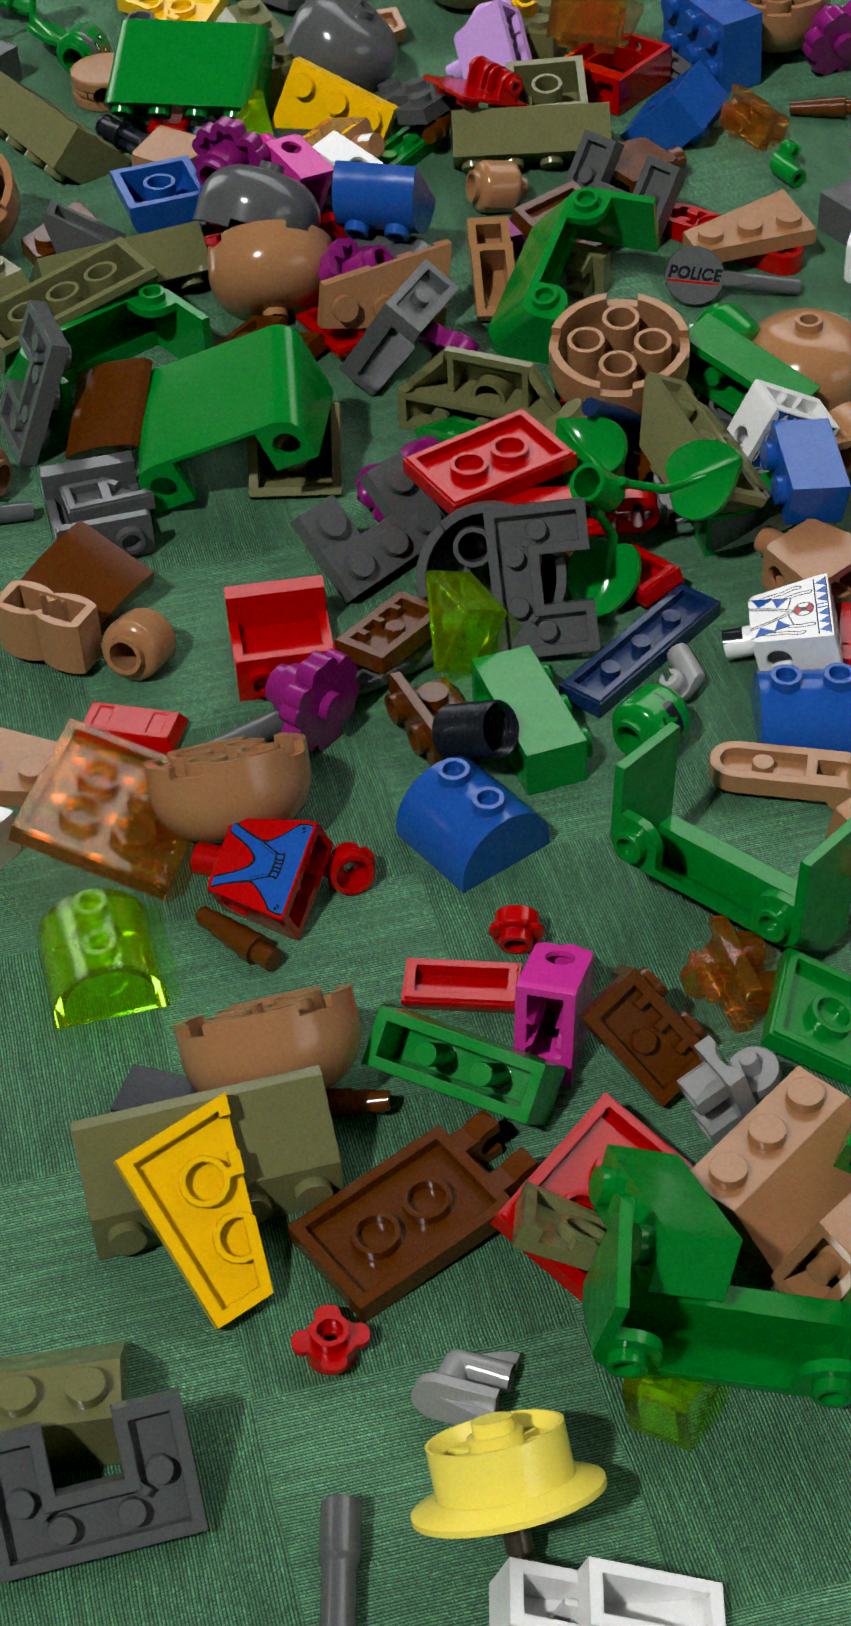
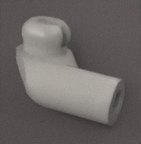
(685, 671)

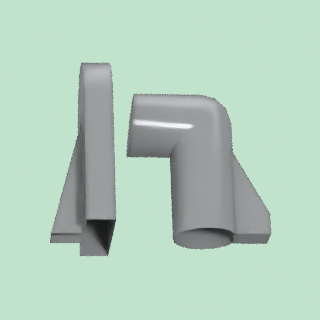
(465, 1385)

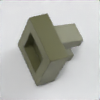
(588, 270)

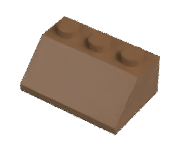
(778, 1170)

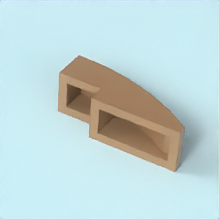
(489, 262)

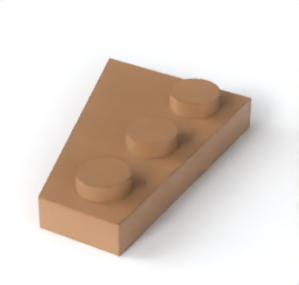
(754, 229)
(358, 295)

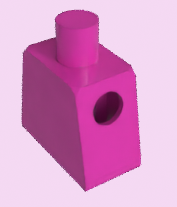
(301, 163)
(552, 987)

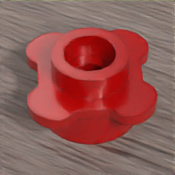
(335, 1355)

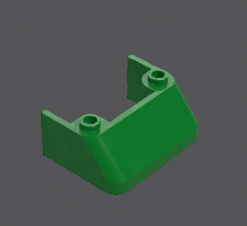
(532, 297)
(121, 332)
(787, 911)
(746, 1342)

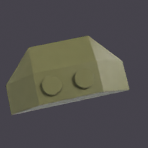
(473, 388)
(676, 417)

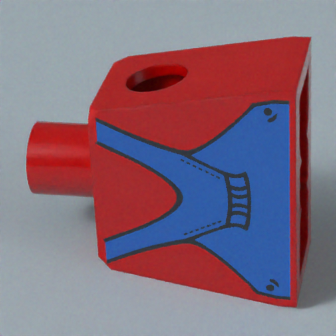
(266, 871)

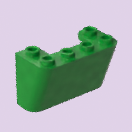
(187, 69)
(224, 394)

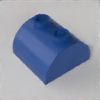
(158, 193)
(381, 200)
(803, 706)
(467, 822)

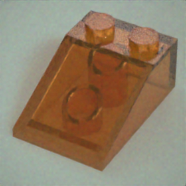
(594, 21)

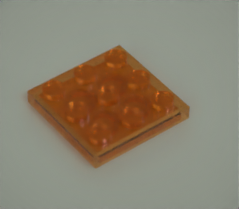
(98, 812)

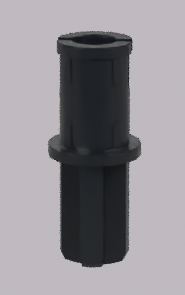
(123, 134)

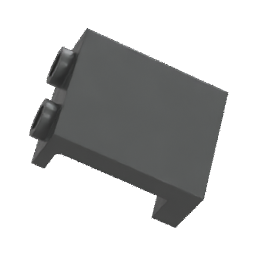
(397, 326)
(127, 530)

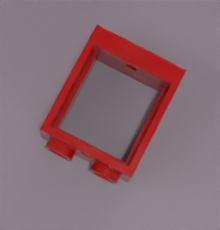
(645, 72)

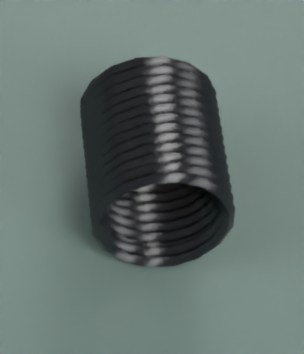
(476, 730)

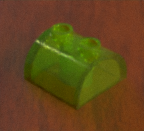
(99, 958)

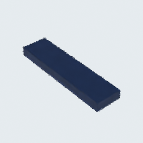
(639, 650)

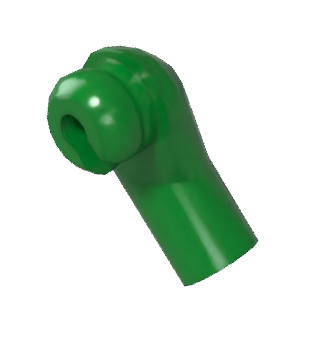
(784, 164)

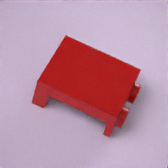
(275, 626)

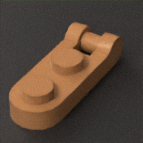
(782, 771)

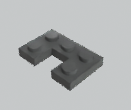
(416, 100)
(596, 164)
(29, 403)
(514, 543)
(361, 560)
(142, 1506)

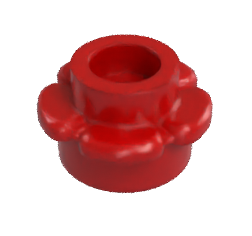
(356, 878)
(516, 929)

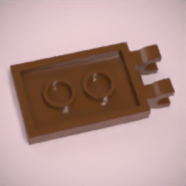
(410, 1214)

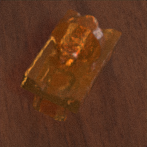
(752, 118)
(726, 973)

